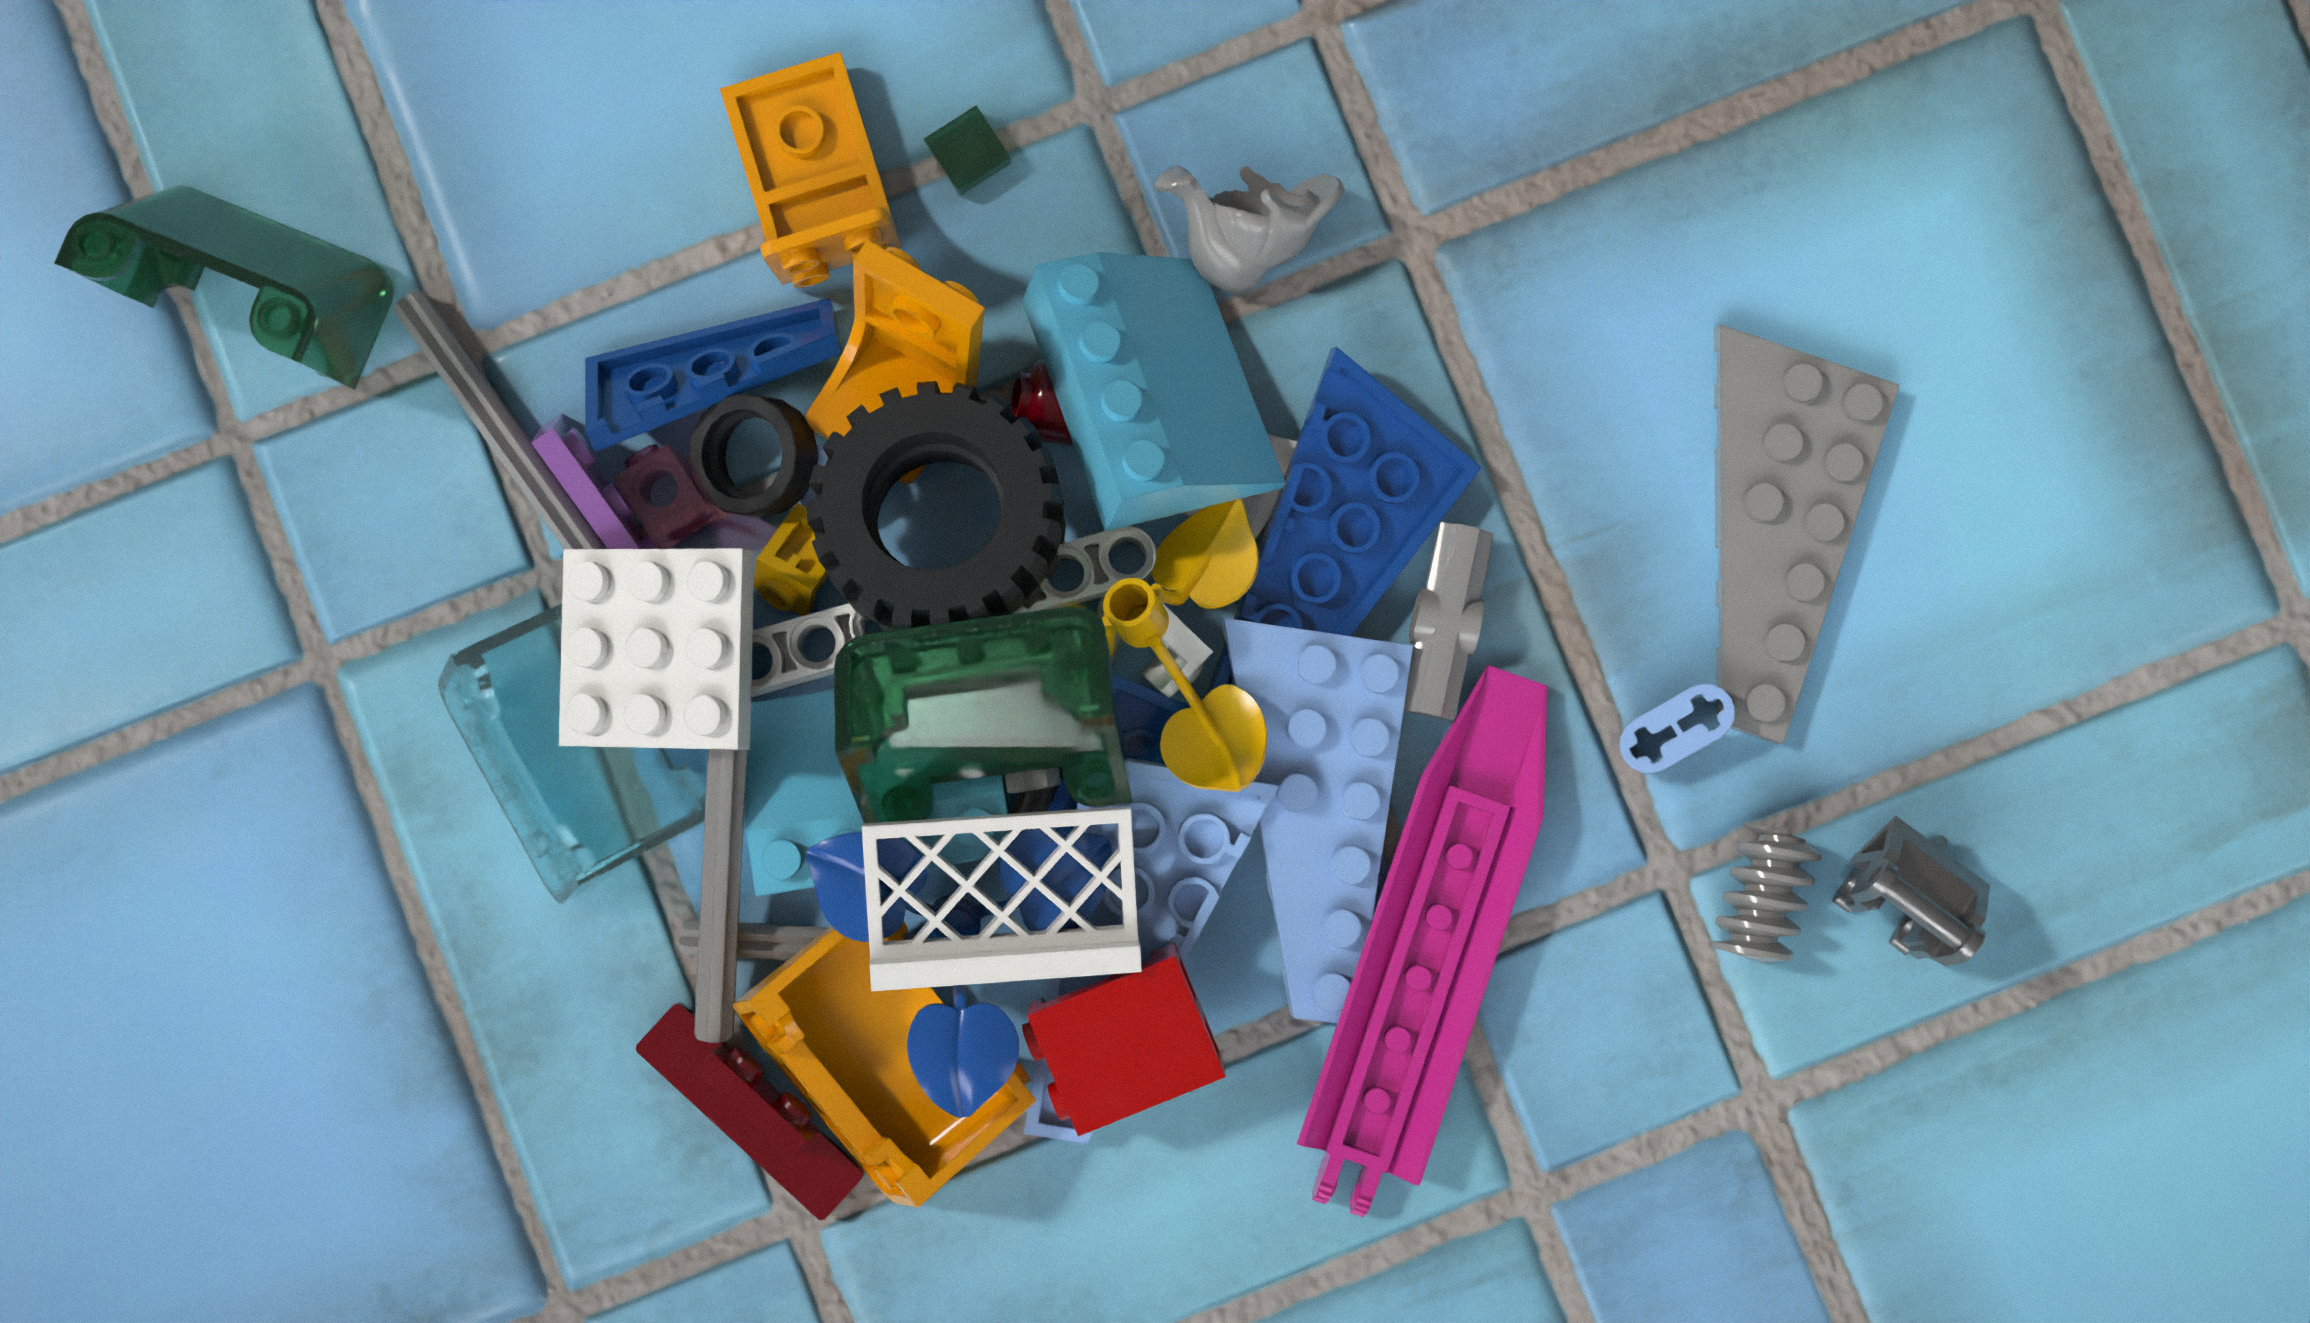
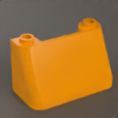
(853, 1067)

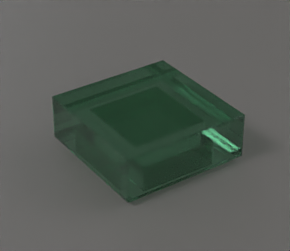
(967, 150)

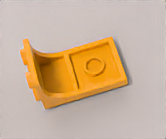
(809, 169)
(901, 334)

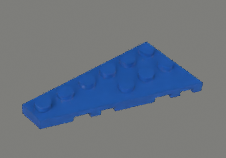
(1353, 507)

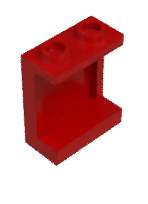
(1124, 1043)

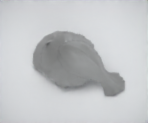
(1249, 231)

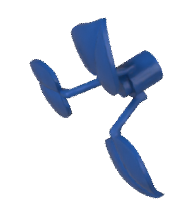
(960, 1050)

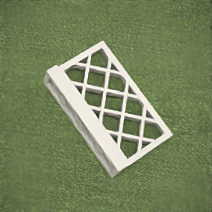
(1001, 956)

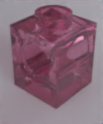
(680, 518)

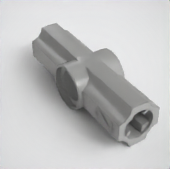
(1447, 620)

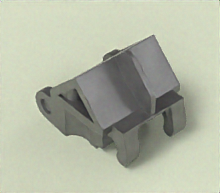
(1937, 894)

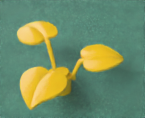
(1214, 563)

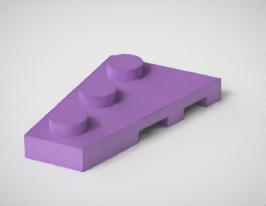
(600, 503)

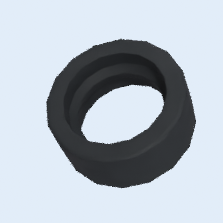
(709, 449)

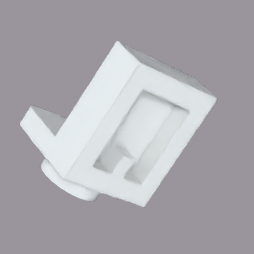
(1186, 650)

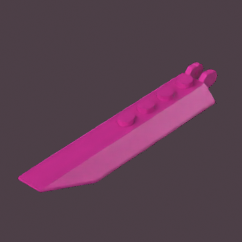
(1432, 941)

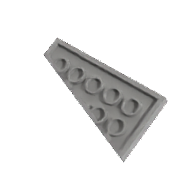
(1787, 497)

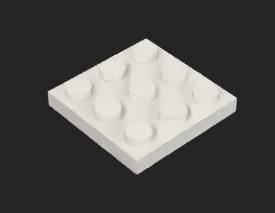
(656, 648)

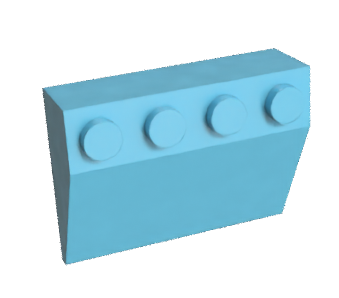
(1148, 385)
(802, 796)

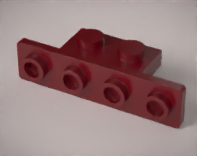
(751, 1112)

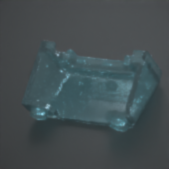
(572, 807)

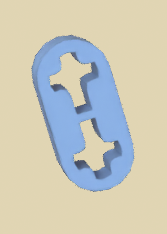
(1669, 715)

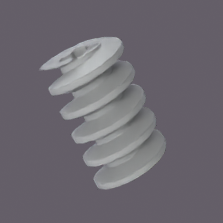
(1766, 895)

